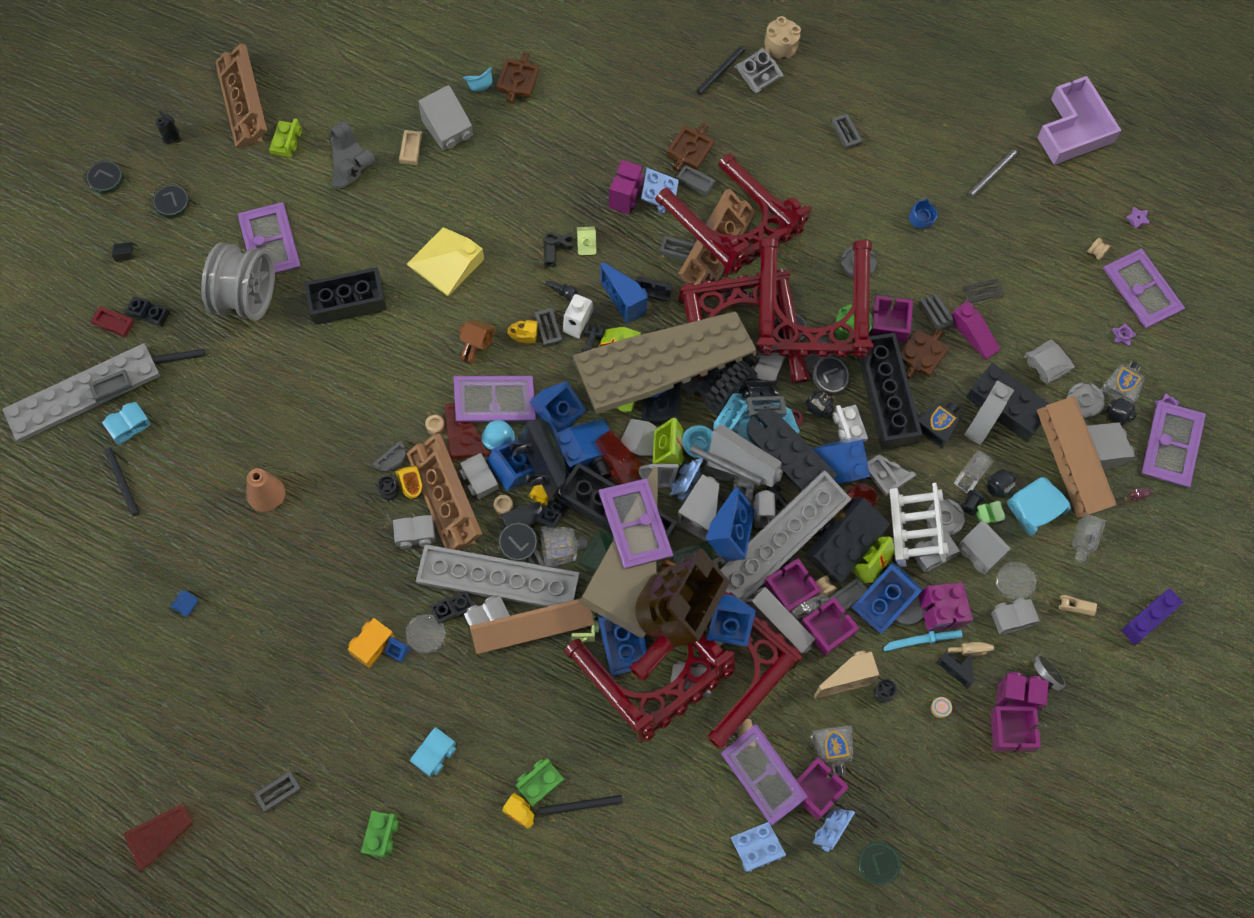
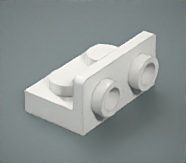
(849, 423)

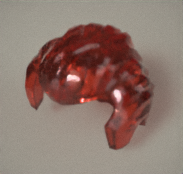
(863, 491)

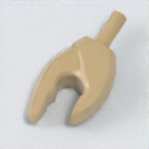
(972, 648)

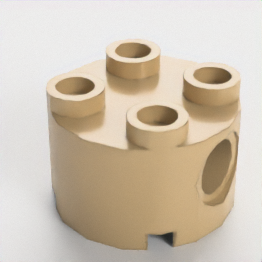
(782, 38)

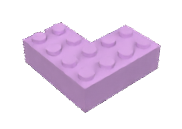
(1084, 122)

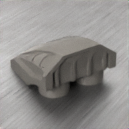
(759, 70)
(1049, 361)

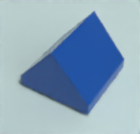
(184, 603)
(396, 649)

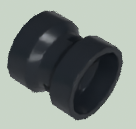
(387, 487)
(886, 687)

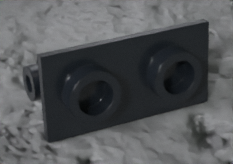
(167, 128)
(655, 288)
(755, 388)

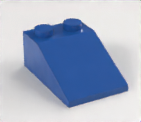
(624, 293)
(579, 443)
(846, 459)
(508, 468)
(732, 527)
(887, 597)
(620, 646)

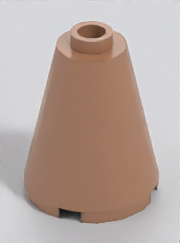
(264, 490)

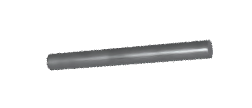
(992, 173)
(726, 465)

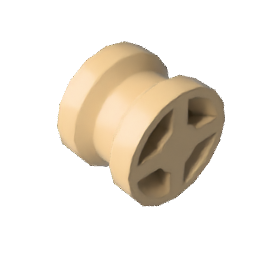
(1099, 249)
(825, 585)

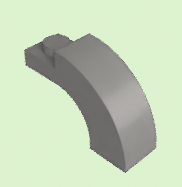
(989, 412)

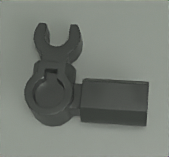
(550, 243)

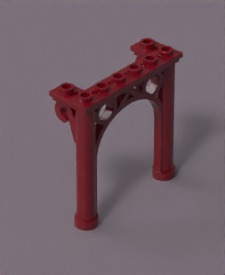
(732, 249)
(689, 295)
(860, 308)
(759, 689)
(646, 723)

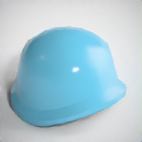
(481, 82)
(497, 434)
(698, 436)

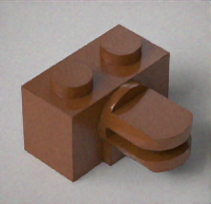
(476, 336)

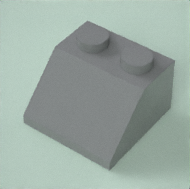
(983, 548)

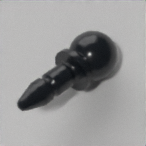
(567, 291)

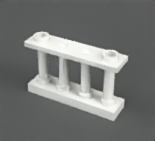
(900, 518)

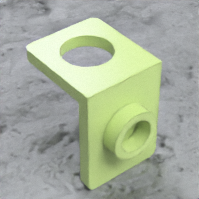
(586, 240)
(588, 637)

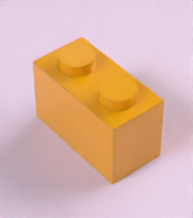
(370, 642)

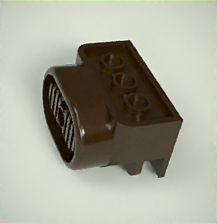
(681, 599)

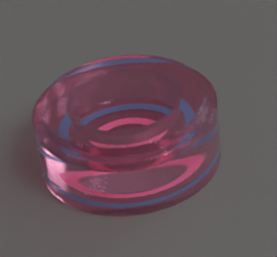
(1140, 493)

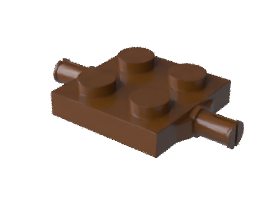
(517, 78)
(690, 147)
(923, 353)

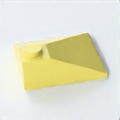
(447, 260)

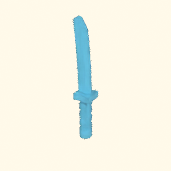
(930, 637)

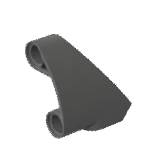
(347, 156)

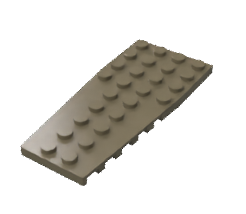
(658, 359)

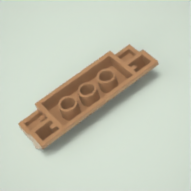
(241, 97)
(728, 217)
(1076, 457)
(444, 494)
(530, 626)

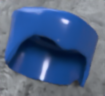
(923, 214)

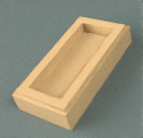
(410, 147)

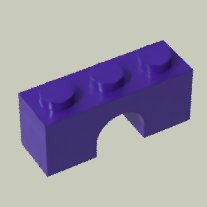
(1152, 616)

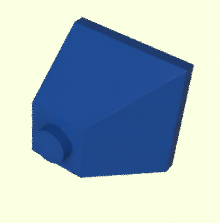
(558, 406)
(731, 621)

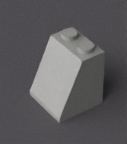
(445, 118)
(1111, 444)
(699, 508)

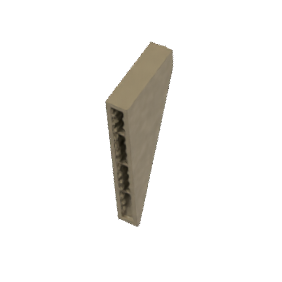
(616, 589)

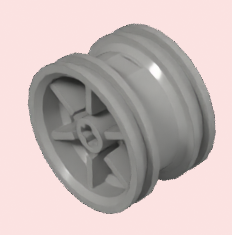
(238, 281)

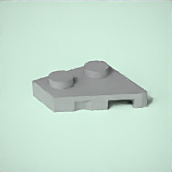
(888, 474)

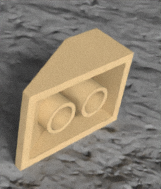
(854, 674)

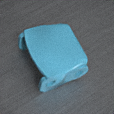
(1037, 505)

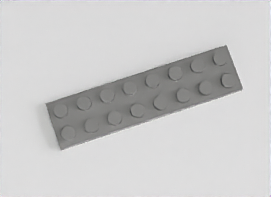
(74, 394)
(785, 535)
(496, 577)

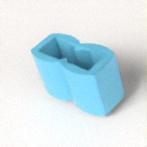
(126, 422)
(433, 752)

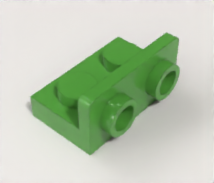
(539, 782)
(379, 834)

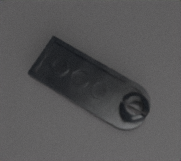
(663, 407)
(781, 441)

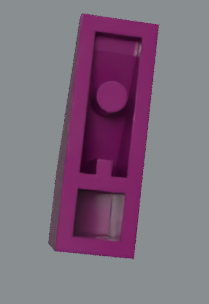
(975, 330)

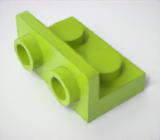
(285, 138)

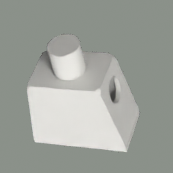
(578, 311)

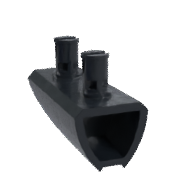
(544, 454)

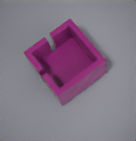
(626, 187)
(892, 321)
(791, 589)
(949, 604)
(828, 628)
(1022, 691)
(1012, 727)
(820, 790)

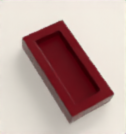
(112, 321)

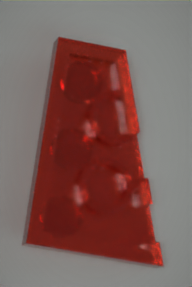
(462, 436)
(622, 461)
(156, 835)

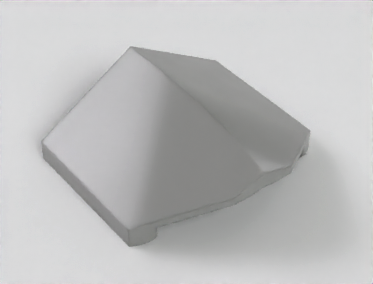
(639, 437)
(666, 473)

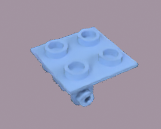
(654, 183)
(689, 476)
(833, 828)
(758, 847)

